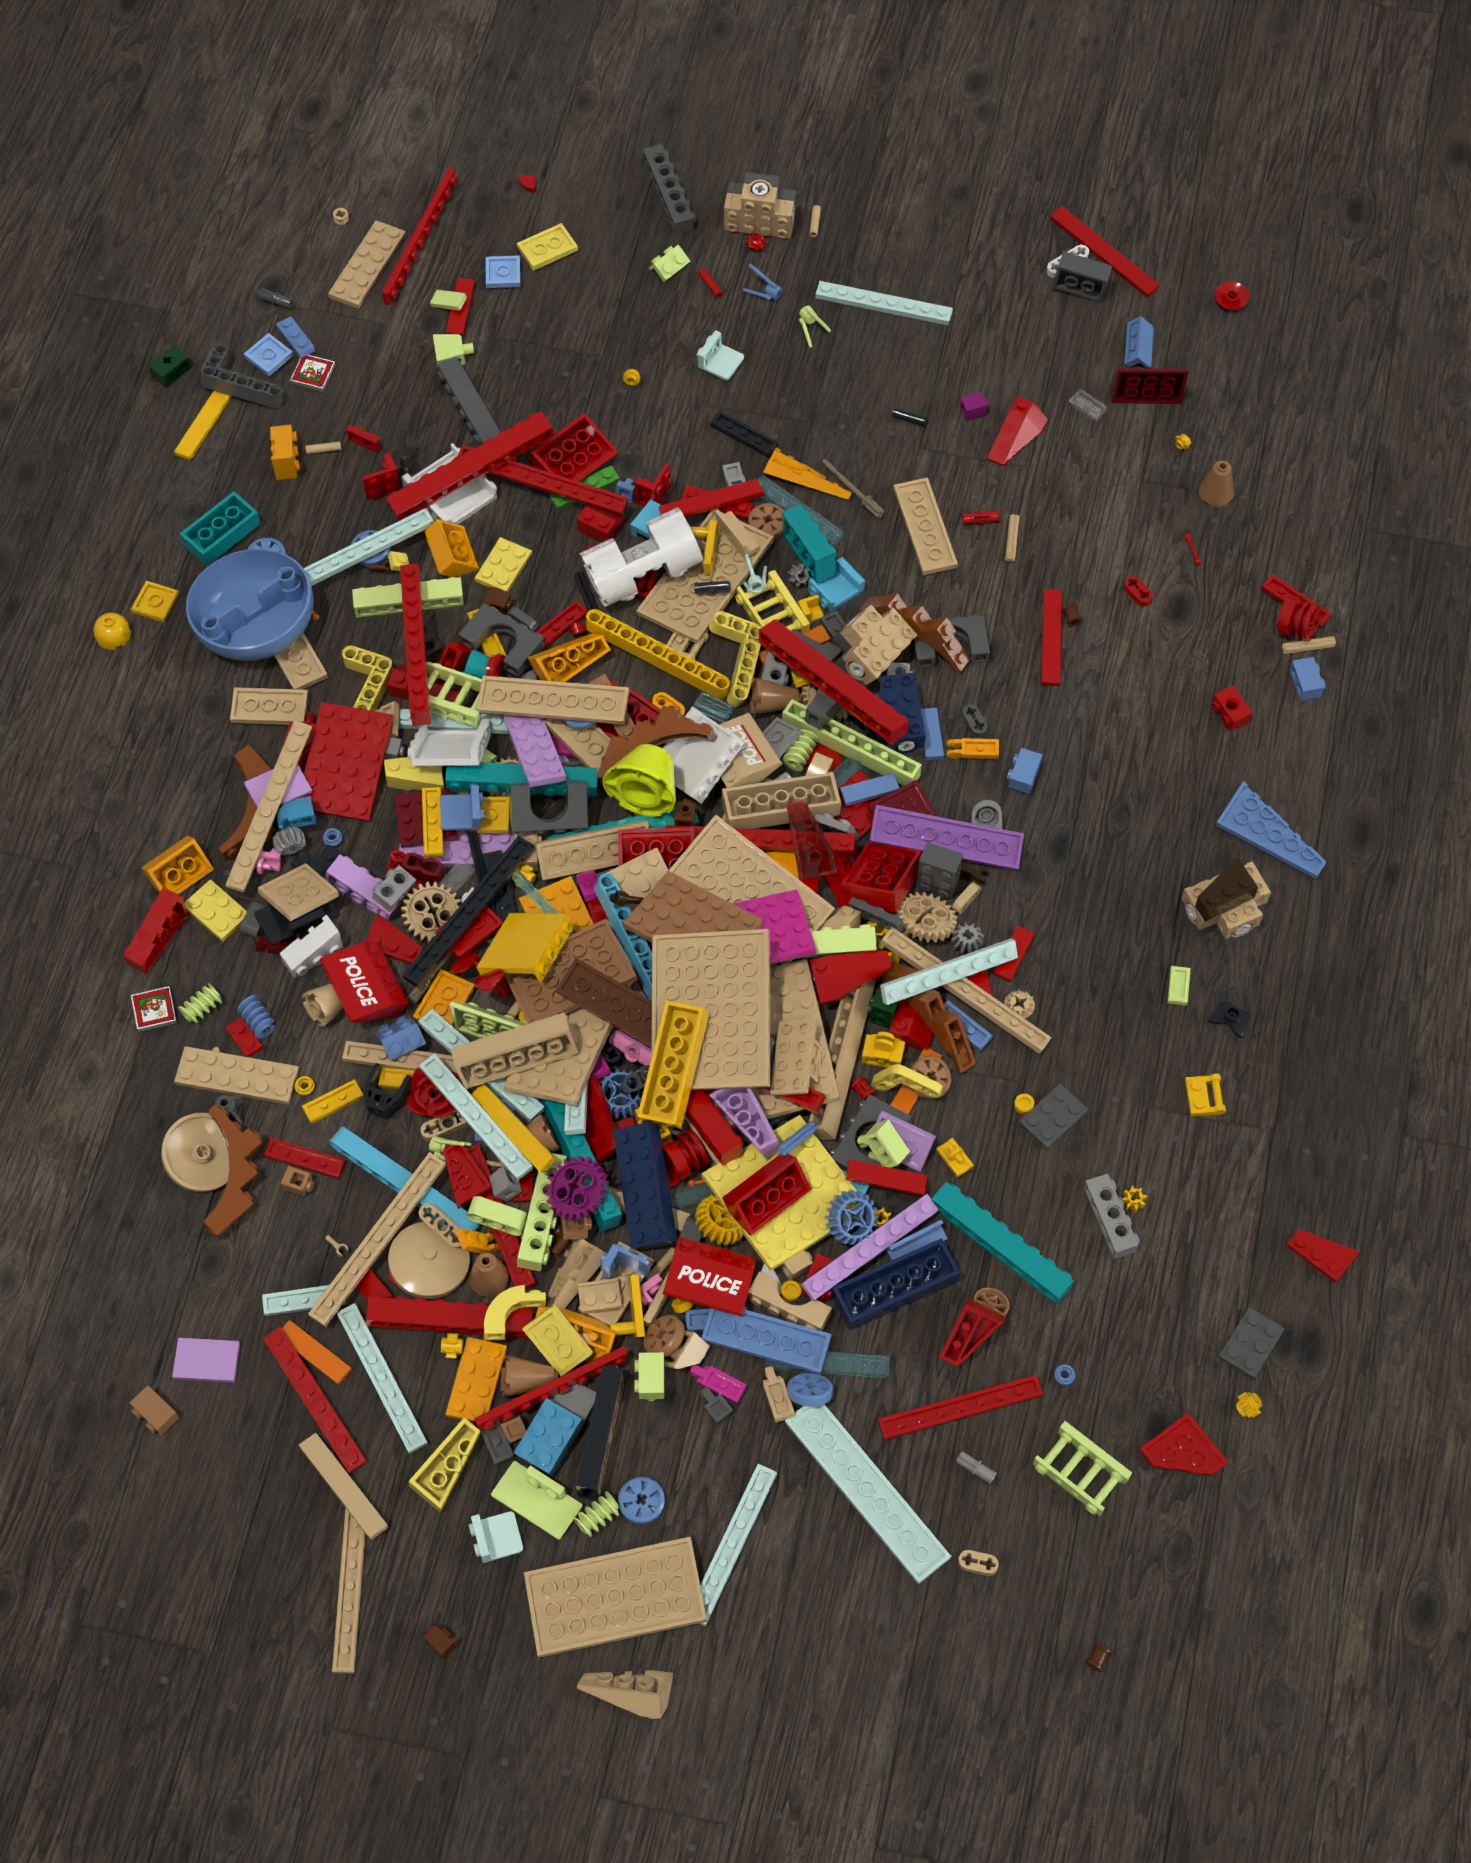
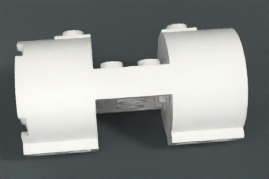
(669, 545)

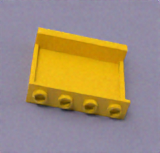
(527, 944)

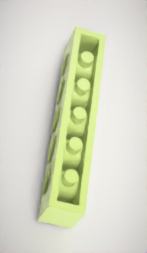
(534, 1258)

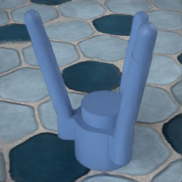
(773, 290)

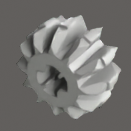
(289, 841)
(960, 938)

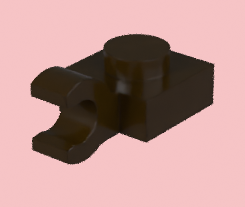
(969, 873)

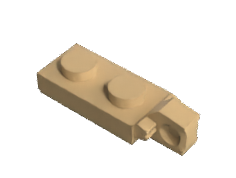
(777, 1396)

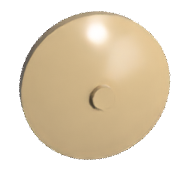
(196, 1153)
(426, 1263)

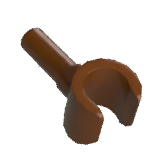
(385, 567)

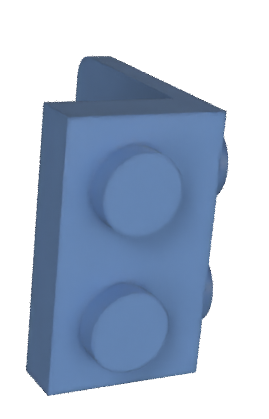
(462, 811)
(400, 1037)
(622, 1256)

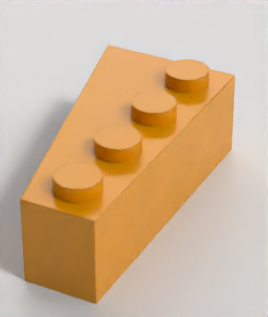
(569, 658)

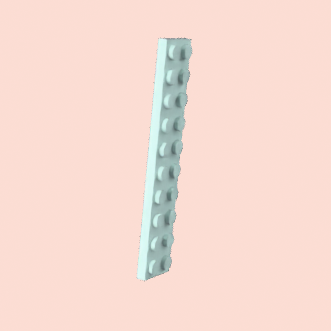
(869, 1491)

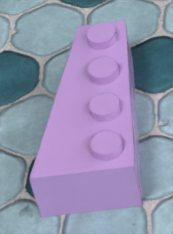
(357, 883)
(748, 1116)

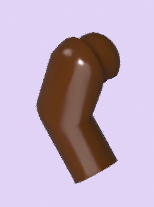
(560, 1243)

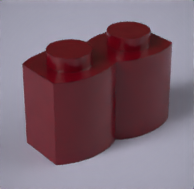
(423, 868)

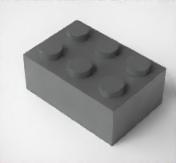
(1081, 276)
(939, 870)

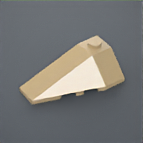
(640, 1694)

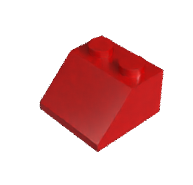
(599, 523)

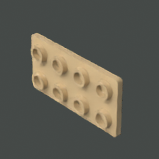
(796, 1057)

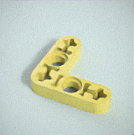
(900, 1074)

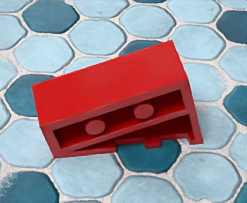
(970, 1330)

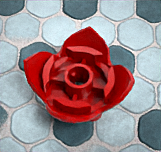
(421, 1100)

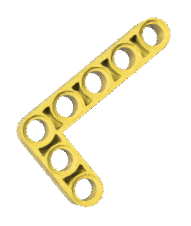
(743, 636)
(375, 673)

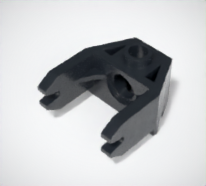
(380, 1102)

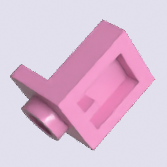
(650, 1288)

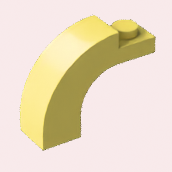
(504, 1305)

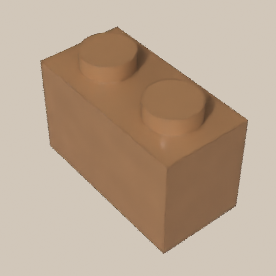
(153, 1410)

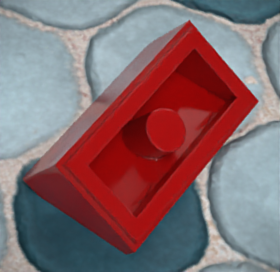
(371, 1286)

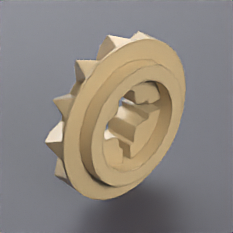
(1028, 1005)

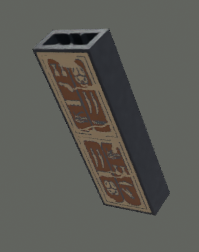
(600, 1432)

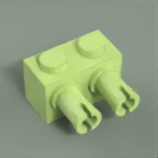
(885, 1144)
(650, 1376)

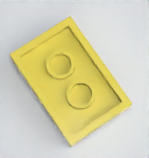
(547, 246)
(503, 565)
(216, 910)
(557, 1340)

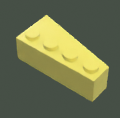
(442, 1469)

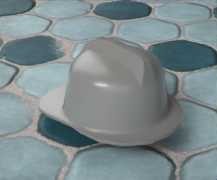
(987, 814)

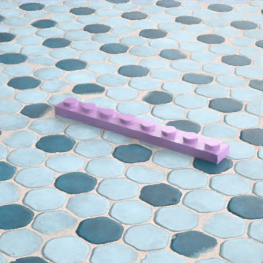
(869, 1248)

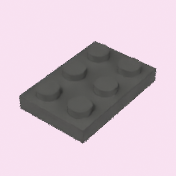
(1053, 1116)
(1251, 1343)

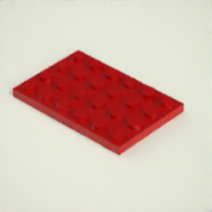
(347, 760)

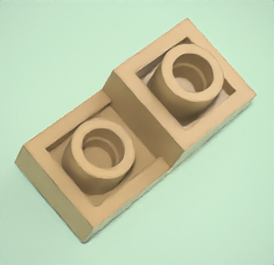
(819, 764)

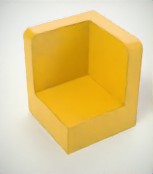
(811, 608)

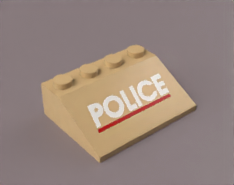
(755, 757)

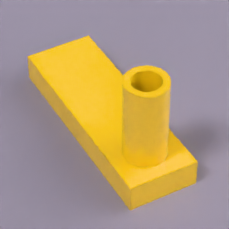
(711, 534)
(636, 1326)

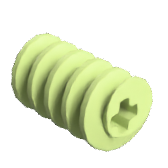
(799, 751)
(200, 1004)
(597, 1514)

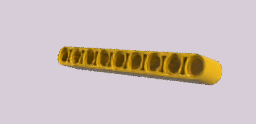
(600, 623)

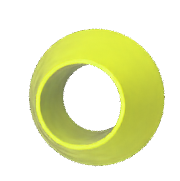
(643, 781)

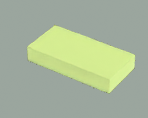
(448, 300)
(1179, 985)

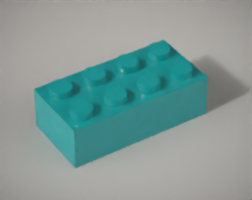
(220, 528)
(809, 543)

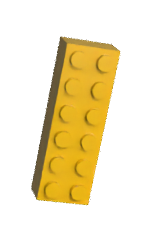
(673, 1064)

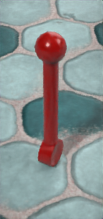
(1187, 537)

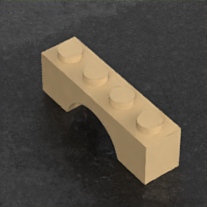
(765, 1293)

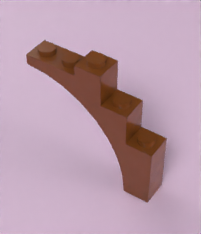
(935, 632)
(667, 728)
(252, 766)
(240, 1147)

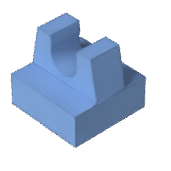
(626, 489)

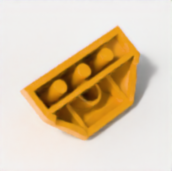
(592, 1331)

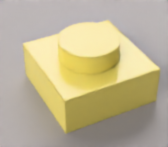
(397, 559)

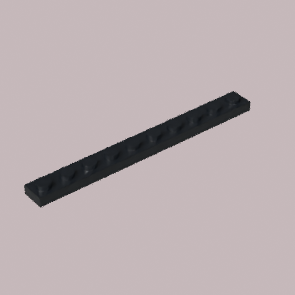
(468, 912)

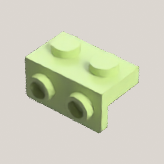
(670, 263)

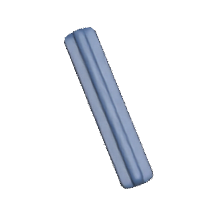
(797, 1138)

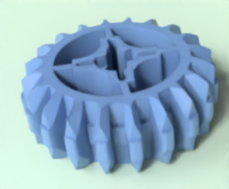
(630, 1105)
(861, 1206)

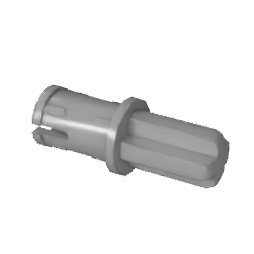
(976, 1467)

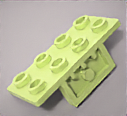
(537, 1499)

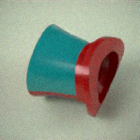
(483, 665)

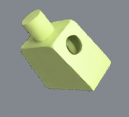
(450, 346)

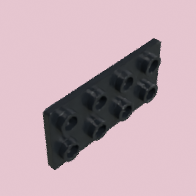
(279, 928)

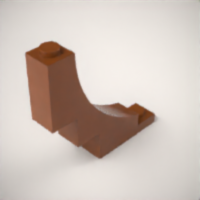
(943, 1022)

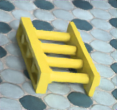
(782, 597)

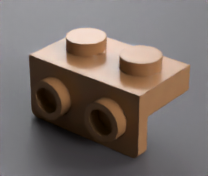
(576, 1229)

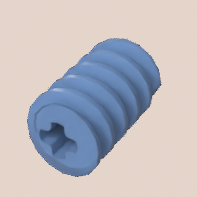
(256, 1017)

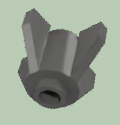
(230, 1104)

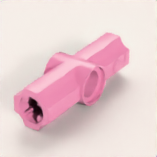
(632, 1049)

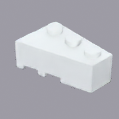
(306, 953)

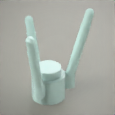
(755, 583)

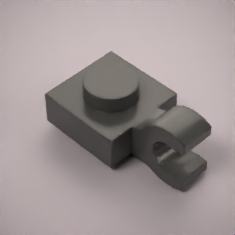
(717, 1406)

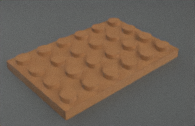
(682, 908)
(592, 945)

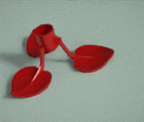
(486, 981)

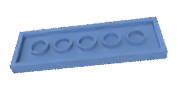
(768, 1338)

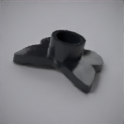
(1231, 1016)

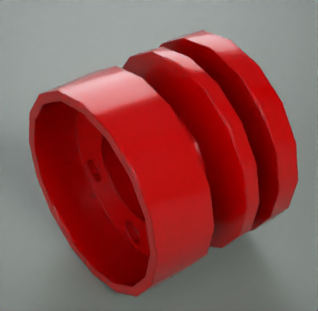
(1298, 619)
(687, 1152)

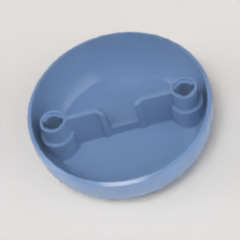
(250, 604)

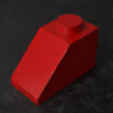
(455, 656)

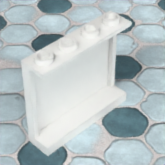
(462, 502)
(449, 746)
(701, 761)

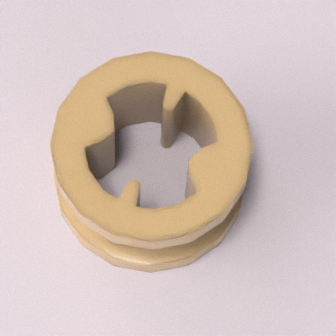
(340, 212)

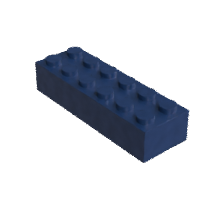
(645, 1186)
(895, 1284)

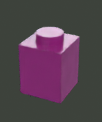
(973, 406)

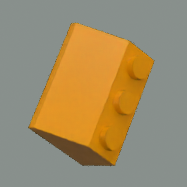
(451, 549)
(178, 866)

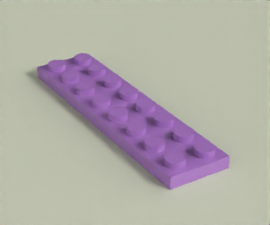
(976, 842)

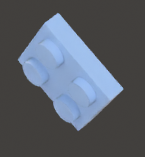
(502, 271)
(268, 354)

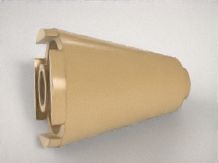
(322, 1004)

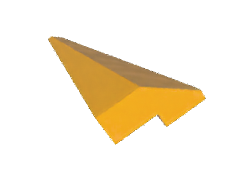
(794, 471)

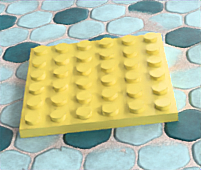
(804, 1220)

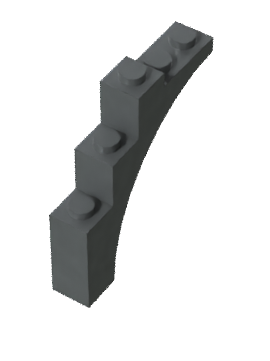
(822, 708)

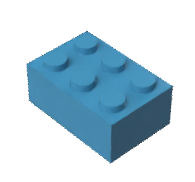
(549, 1437)

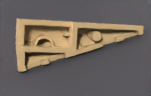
(578, 1268)

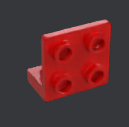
(382, 481)
(654, 491)

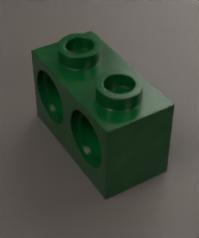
(881, 1013)

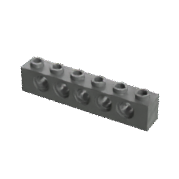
(668, 189)

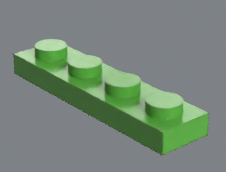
(600, 479)

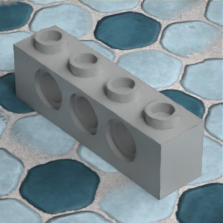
(1117, 1245)

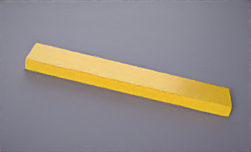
(202, 425)
(513, 1128)

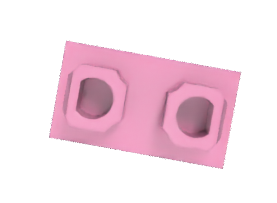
(268, 861)

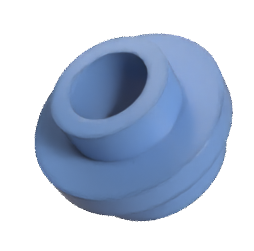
(332, 833)
(1064, 1369)

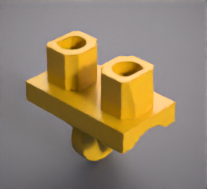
(955, 1157)

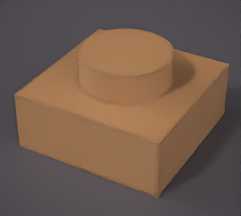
(514, 1428)

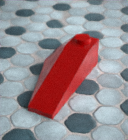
(845, 972)
(911, 1027)

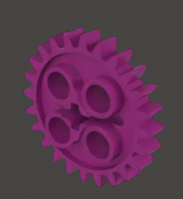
(561, 1183)

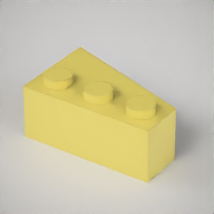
(404, 776)

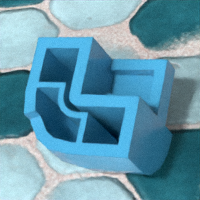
(296, 813)

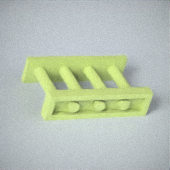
(454, 710)
(1101, 1461)

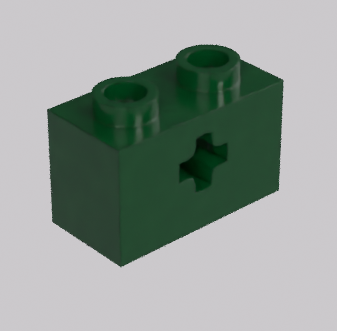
(169, 366)

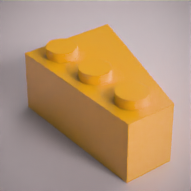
(284, 452)

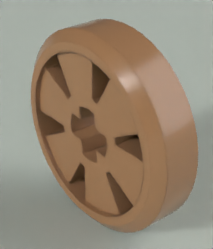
(765, 512)
(938, 1070)
(664, 1335)

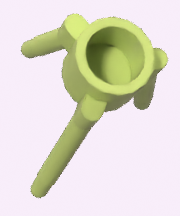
(809, 316)
(437, 1145)

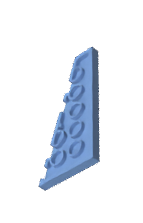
(1263, 828)

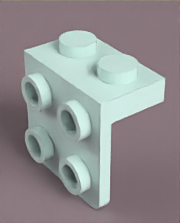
(718, 358)
(496, 1536)

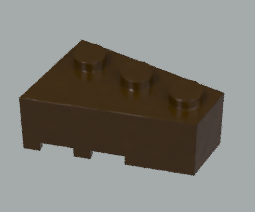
(1227, 891)

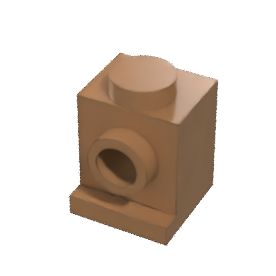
(292, 1177)

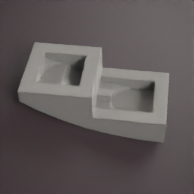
(733, 474)

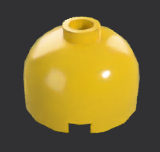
(111, 631)

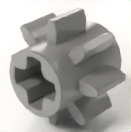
(799, 570)

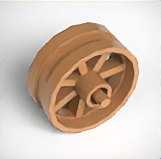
(991, 1298)

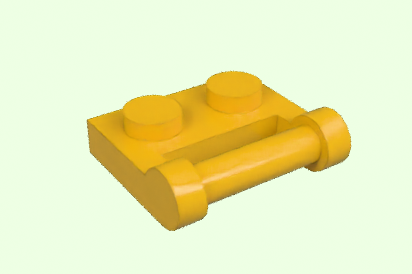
(1198, 1095)

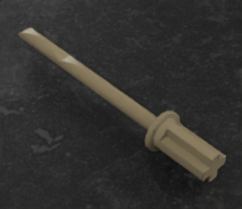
(867, 502)
(416, 994)

